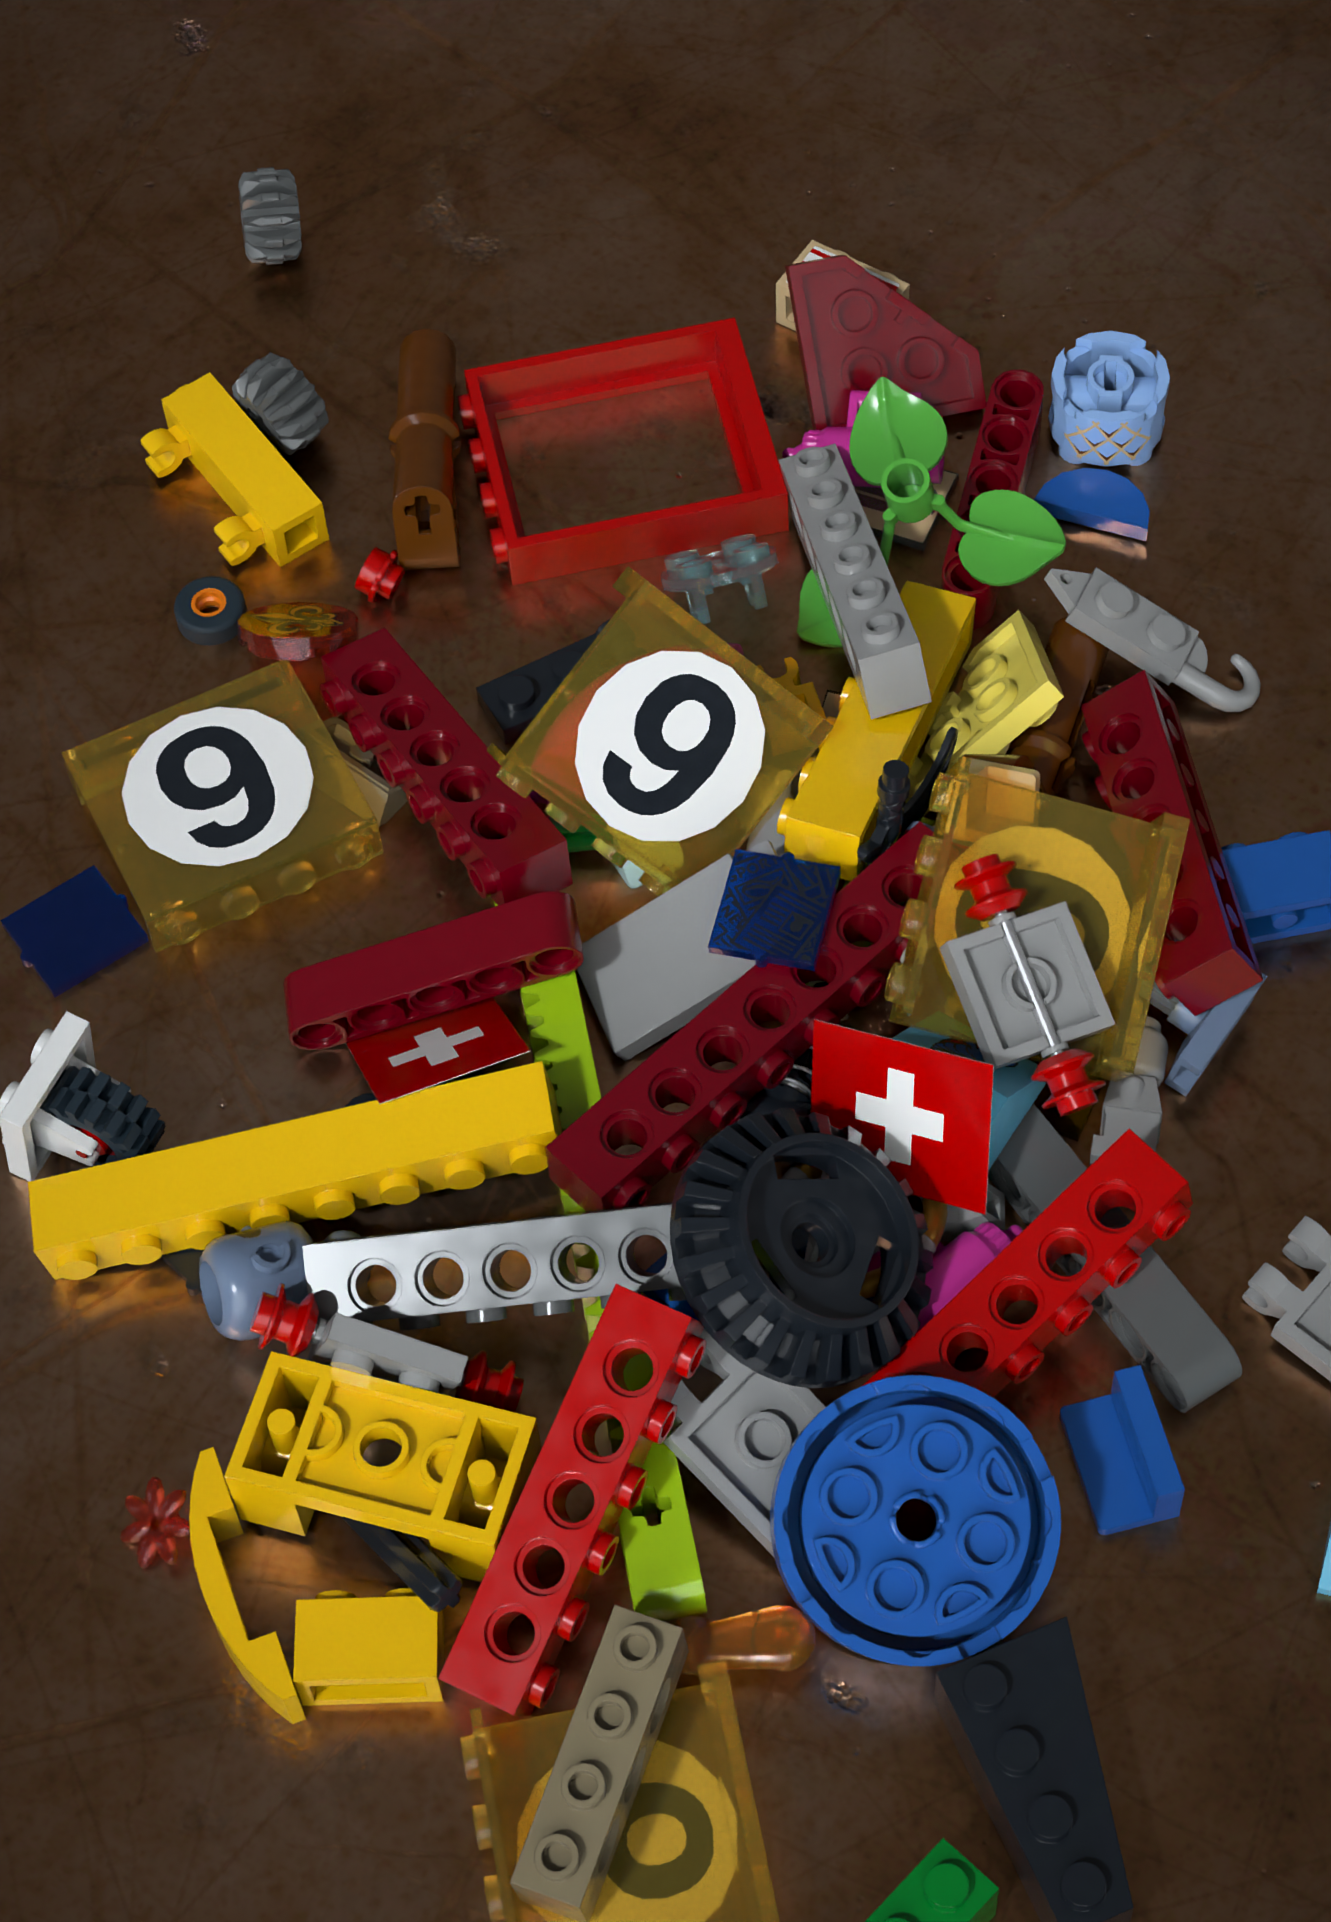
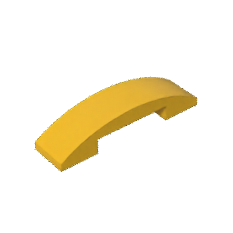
(212, 1521)

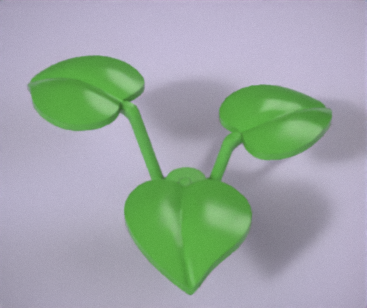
(894, 447)

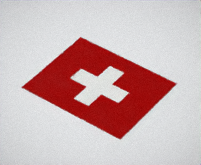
(436, 1049)
(912, 1104)

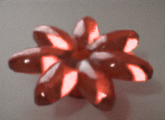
(156, 1524)

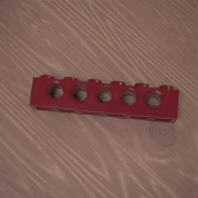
(443, 770)
(1150, 772)

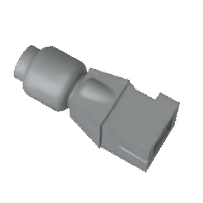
(1135, 1099)

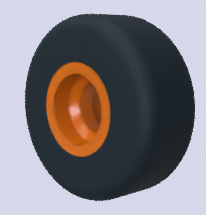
(209, 627)

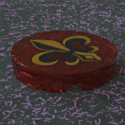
(296, 629)

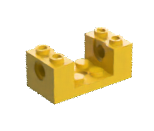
(450, 1484)

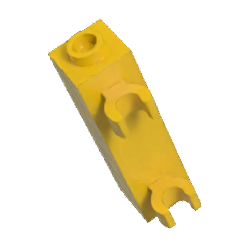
(243, 468)

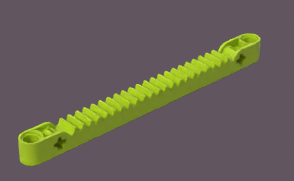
(663, 1557)

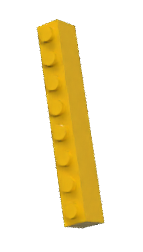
(294, 1171)

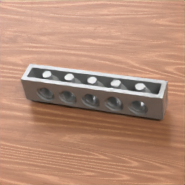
(855, 582)

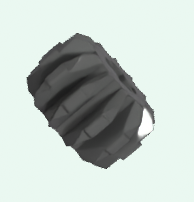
(270, 215)
(281, 403)

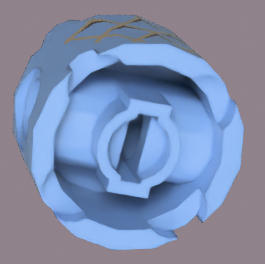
(1108, 400)

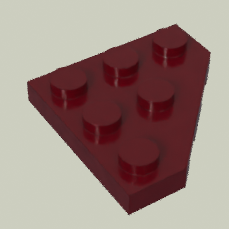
(862, 330)

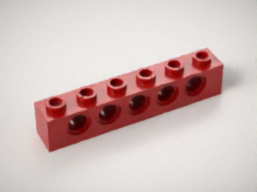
(1123, 1176)
(481, 1655)

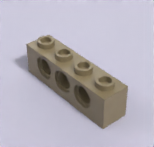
(600, 1765)

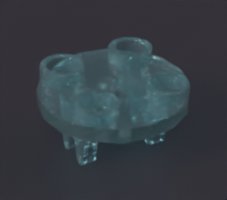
(739, 561)

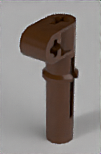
(425, 452)
(1049, 747)

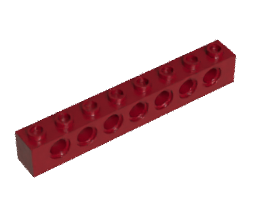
(728, 1030)

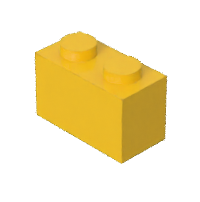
(367, 1649)

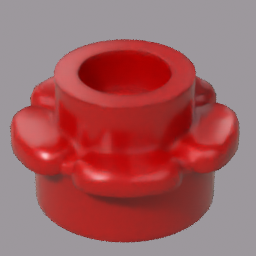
(380, 575)

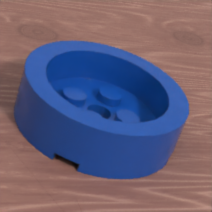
(841, 1538)

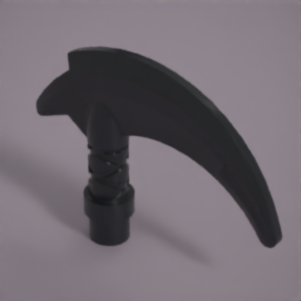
(893, 790)

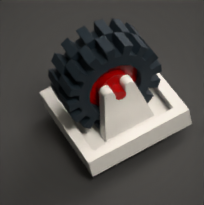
(72, 1107)

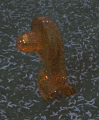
(760, 1639)

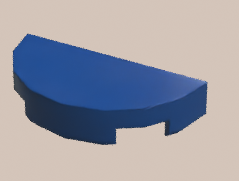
(1097, 501)

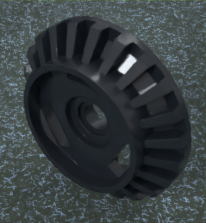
(738, 1207)

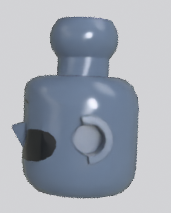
(250, 1262)

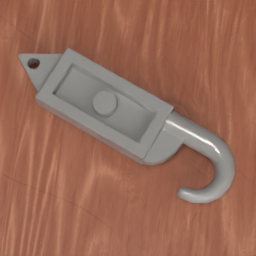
(1148, 636)

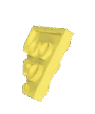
(1002, 695)

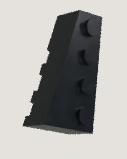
(1039, 1773)

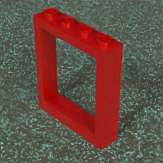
(610, 371)

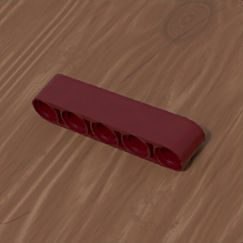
(999, 462)
(433, 970)

